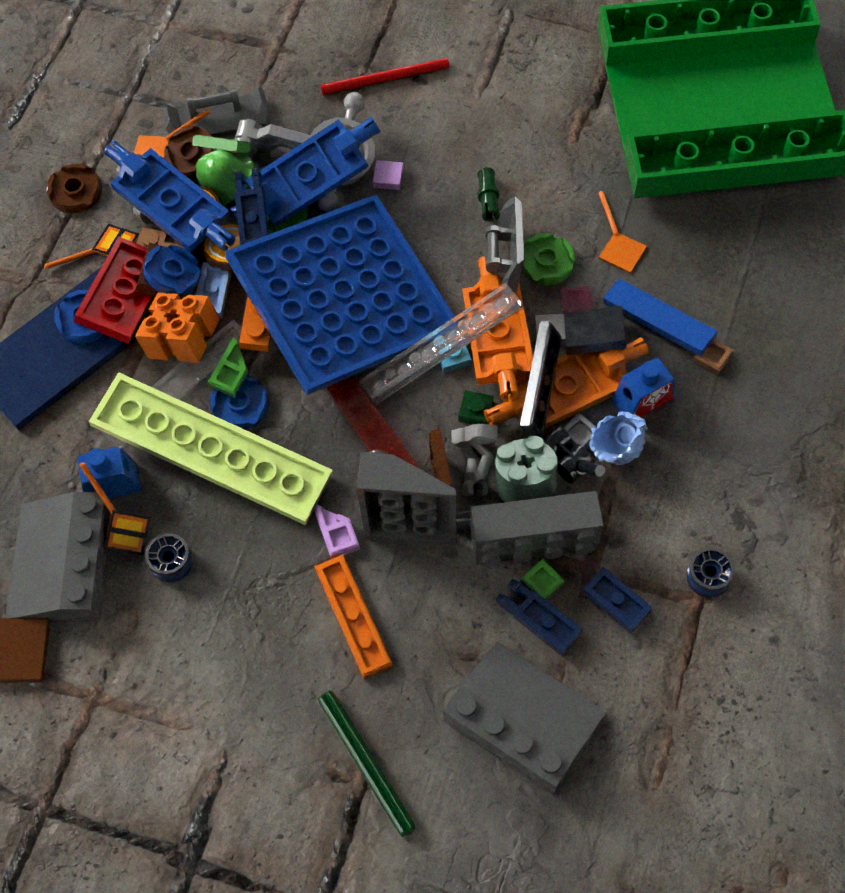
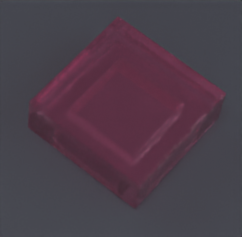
(575, 299)

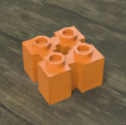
(177, 327)

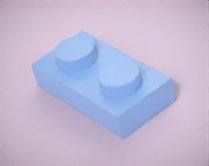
(215, 285)

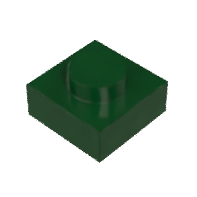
(473, 407)

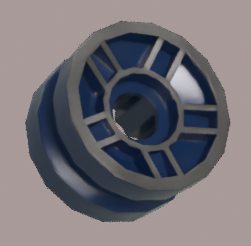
(157, 554)
(710, 560)

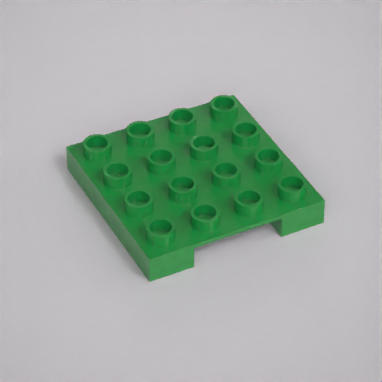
(720, 94)

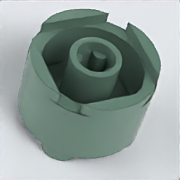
(525, 470)

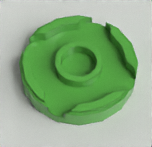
(547, 259)

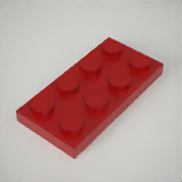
(112, 302)

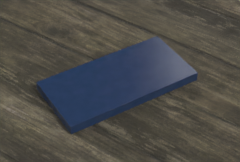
(44, 366)

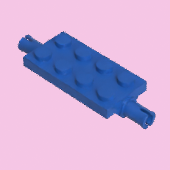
(313, 169)
(169, 198)

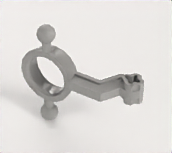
(274, 136)

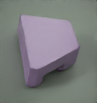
(337, 532)

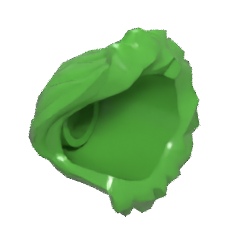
(218, 172)

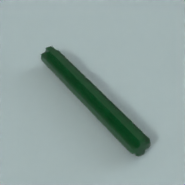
(367, 764)

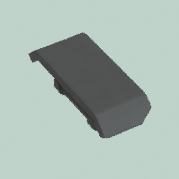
(225, 112)
(510, 230)

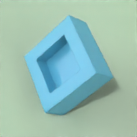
(456, 361)

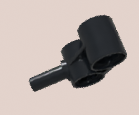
(573, 461)

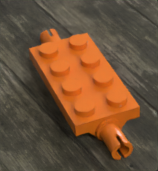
(504, 350)
(577, 384)

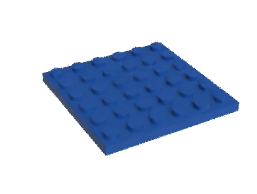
(339, 292)

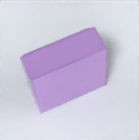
(388, 175)

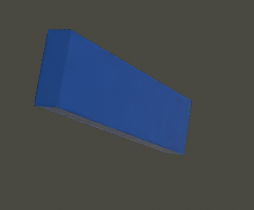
(660, 317)

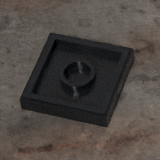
(594, 330)

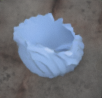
(619, 438)

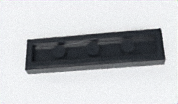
(541, 380)

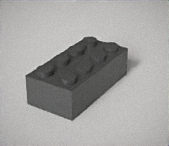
(536, 528)

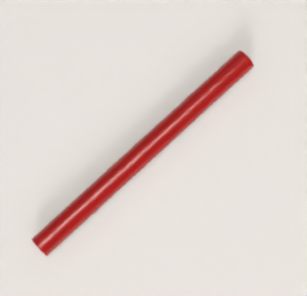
(384, 76)

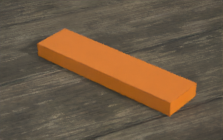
(353, 617)

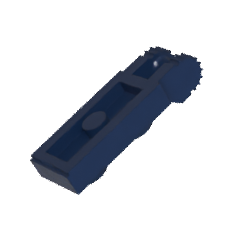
(251, 208)
(541, 618)

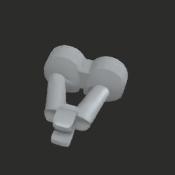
(474, 437)

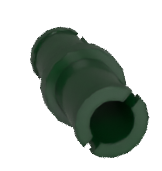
(488, 194)

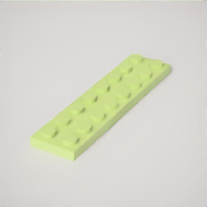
(211, 448)

